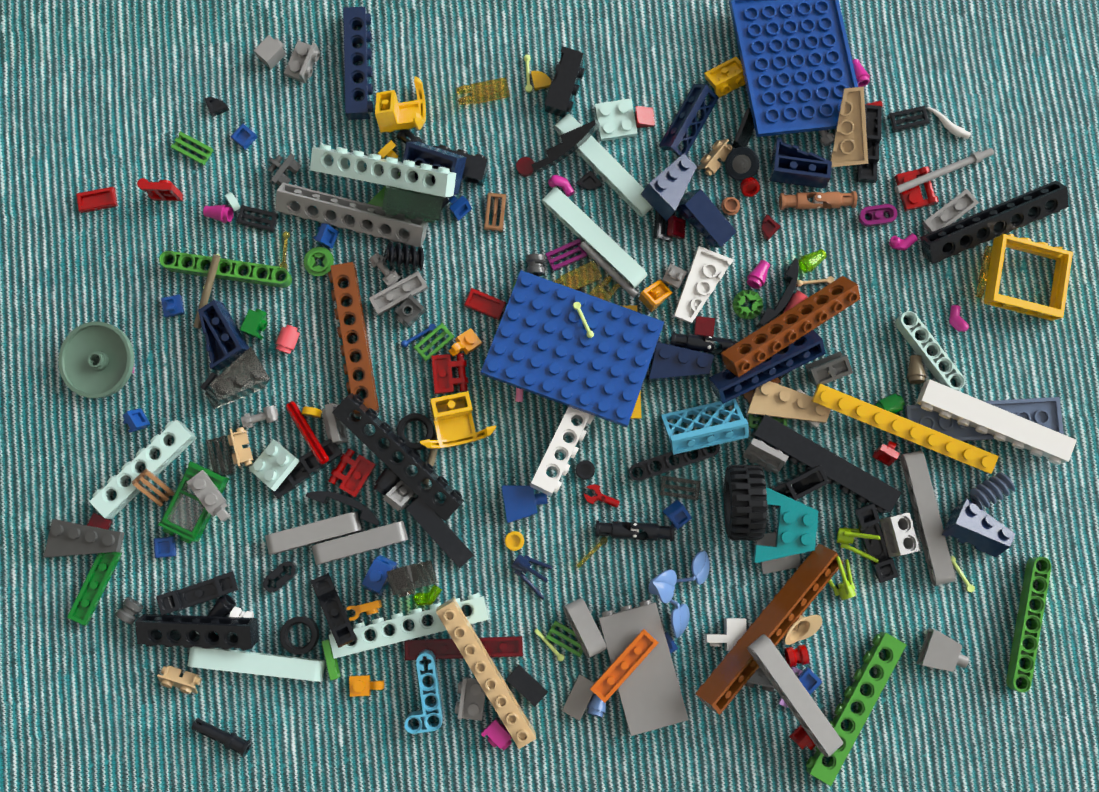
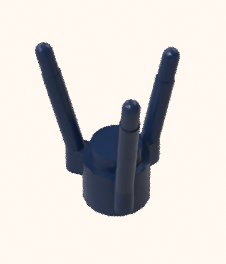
(522, 564)

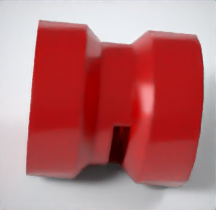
(797, 655)

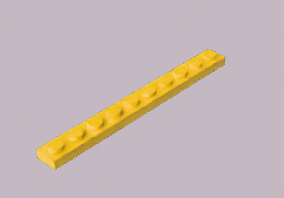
(904, 428)

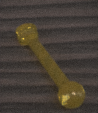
(286, 235)
(603, 540)

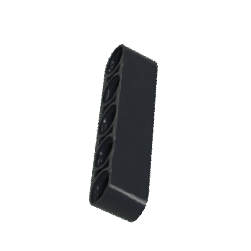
(665, 466)

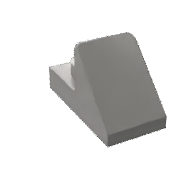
(399, 496)

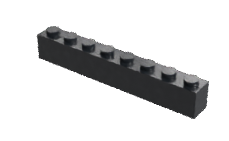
(839, 471)

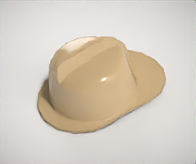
(803, 628)

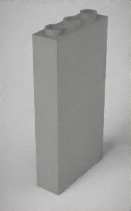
(652, 691)

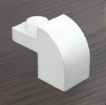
(733, 630)

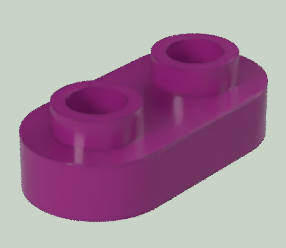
(876, 215)

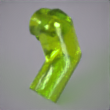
(427, 598)

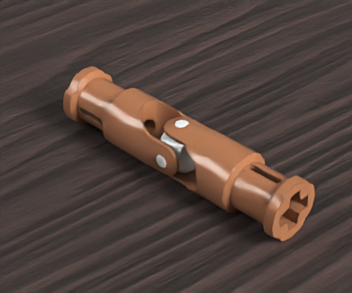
(820, 200)

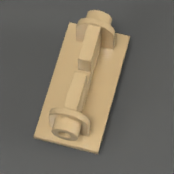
(710, 161)
(237, 440)
(186, 683)

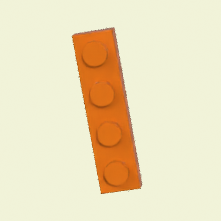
(624, 665)

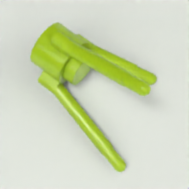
(847, 535)
(845, 588)

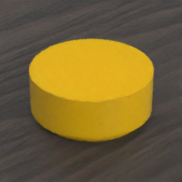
(311, 412)
(514, 540)

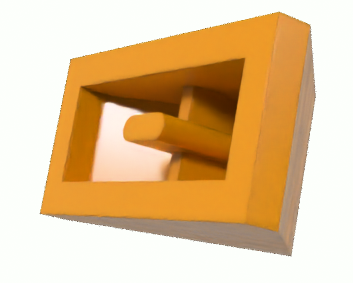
(655, 295)

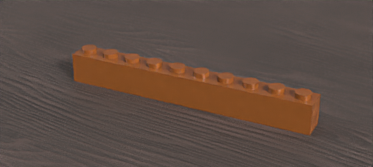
(774, 623)

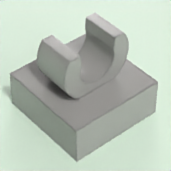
(674, 276)

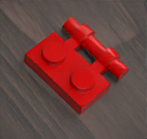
(443, 373)
(356, 476)

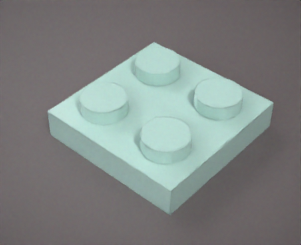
(616, 119)
(274, 465)

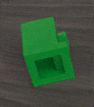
(254, 323)

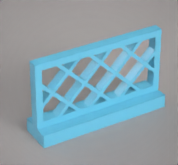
(708, 434)

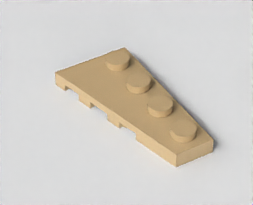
(851, 133)
(786, 403)

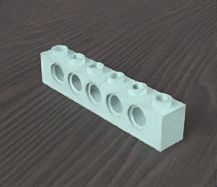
(182, 439)

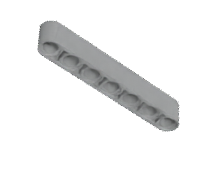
(927, 518)
(795, 695)

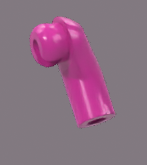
(562, 182)
(902, 244)
(957, 321)

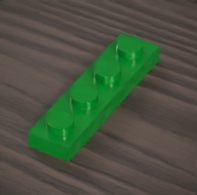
(93, 587)

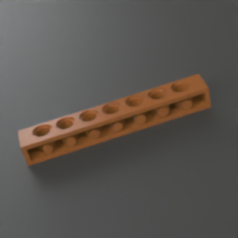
(348, 273)
(790, 326)

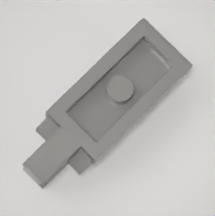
(209, 495)

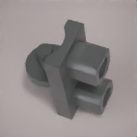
(290, 164)

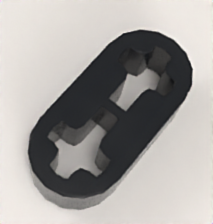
(283, 579)

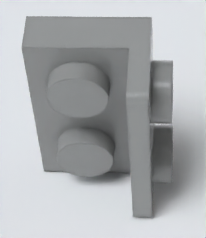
(302, 61)
(334, 427)
(471, 700)

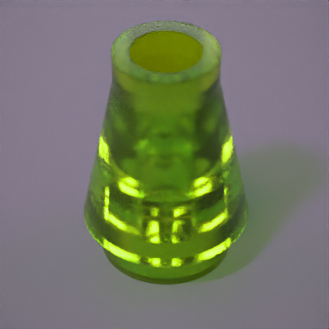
(810, 261)

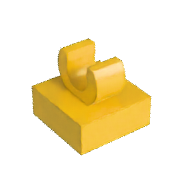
(387, 150)

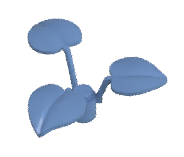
(664, 587)

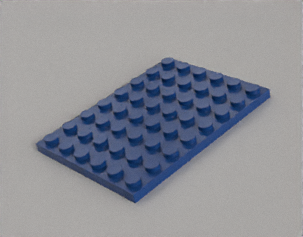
(793, 63)
(547, 350)

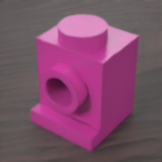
(497, 734)

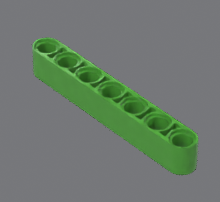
(234, 272)
(1021, 631)

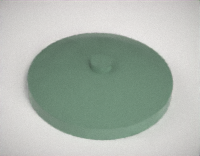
(96, 360)

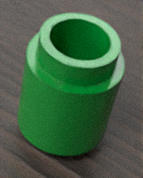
(892, 403)

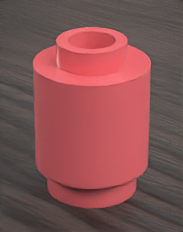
(287, 339)

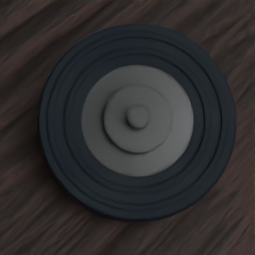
(742, 163)

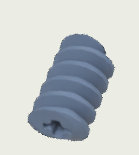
(990, 489)

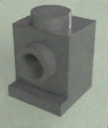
(416, 311)

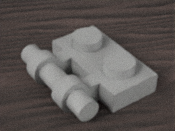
(765, 456)

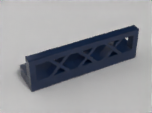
(687, 116)

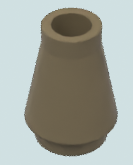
(916, 372)

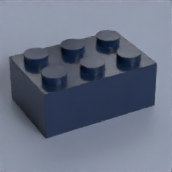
(427, 154)

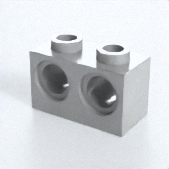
(897, 535)

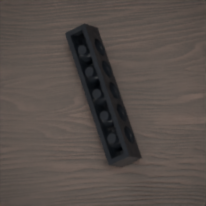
(187, 626)

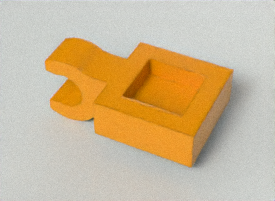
(465, 342)
(369, 608)
(362, 686)

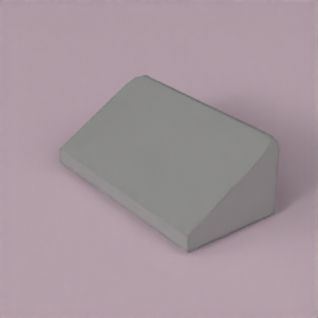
(578, 698)

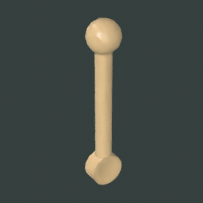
(830, 279)

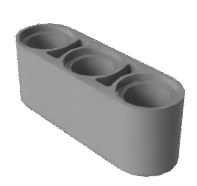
(584, 628)

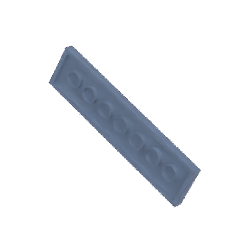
(1038, 410)

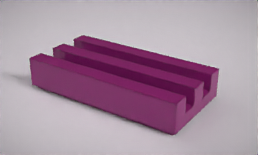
(563, 248)

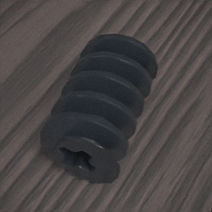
(404, 255)

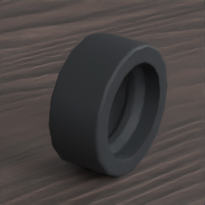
(415, 417)
(288, 625)

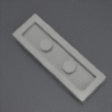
(951, 211)
(398, 293)

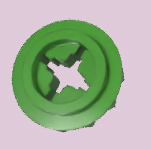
(318, 252)
(745, 312)

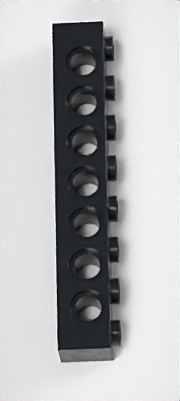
(994, 222)
(387, 454)

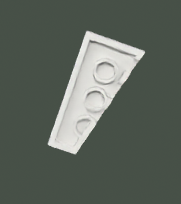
(701, 280)

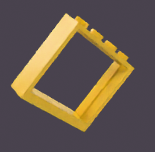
(1060, 279)

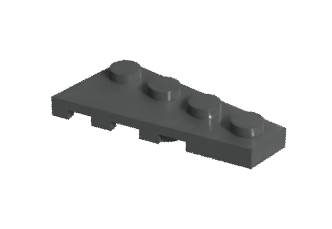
(78, 539)

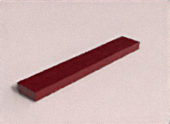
(446, 648)

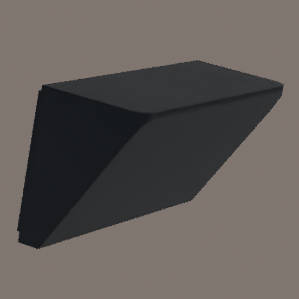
(745, 130)

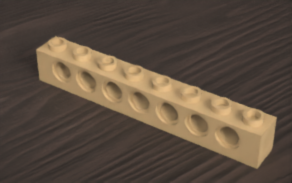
(486, 673)

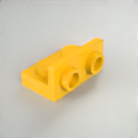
(726, 77)

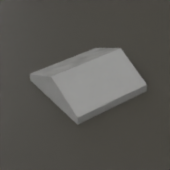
(777, 564)

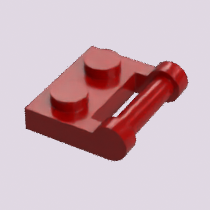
(160, 191)
(913, 197)

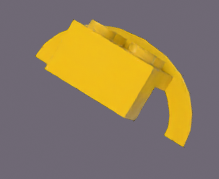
(402, 115)
(454, 422)

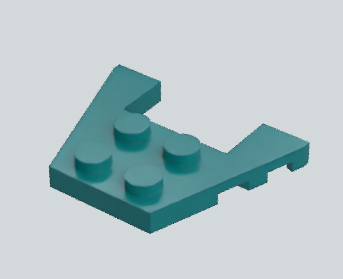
(795, 529)

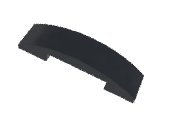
(790, 276)
(324, 496)
(868, 523)
(197, 593)
(333, 610)

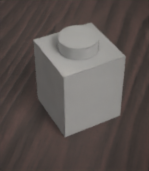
(270, 51)

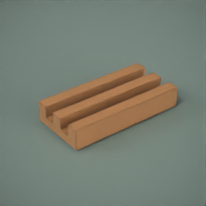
(493, 227)
(163, 497)

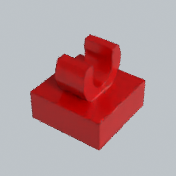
(886, 453)
(801, 738)

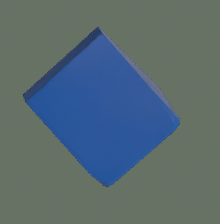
(677, 514)

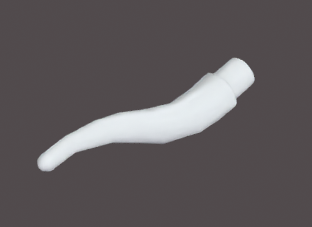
(952, 128)

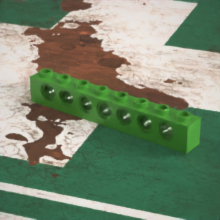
(866, 702)

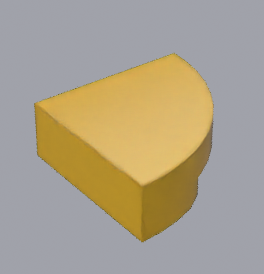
(540, 80)

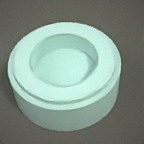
(232, 201)

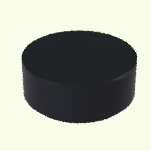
(585, 470)

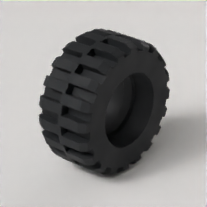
(745, 502)

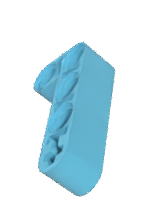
(426, 690)

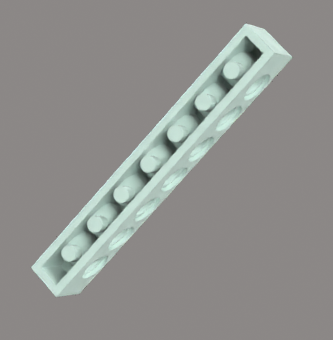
(322, 162)
(420, 629)

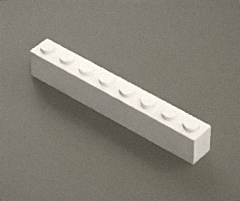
(996, 421)

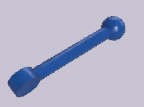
(404, 343)

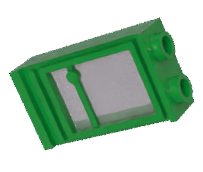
(185, 512)

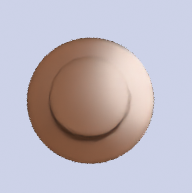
(730, 206)

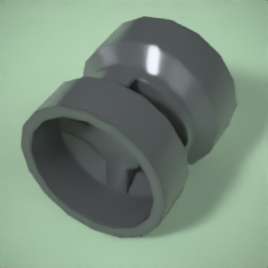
(535, 264)
(129, 610)

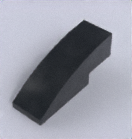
(802, 483)

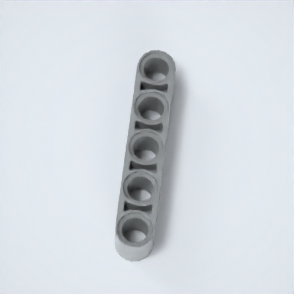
(313, 533)
(359, 543)

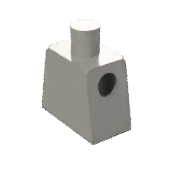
(941, 652)

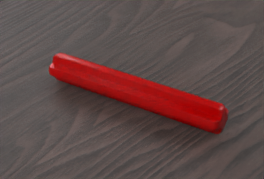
(307, 433)

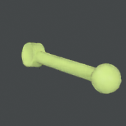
(528, 87)
(577, 306)
(970, 588)
(560, 657)

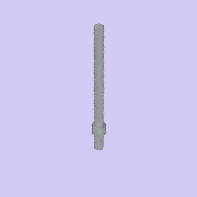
(974, 158)

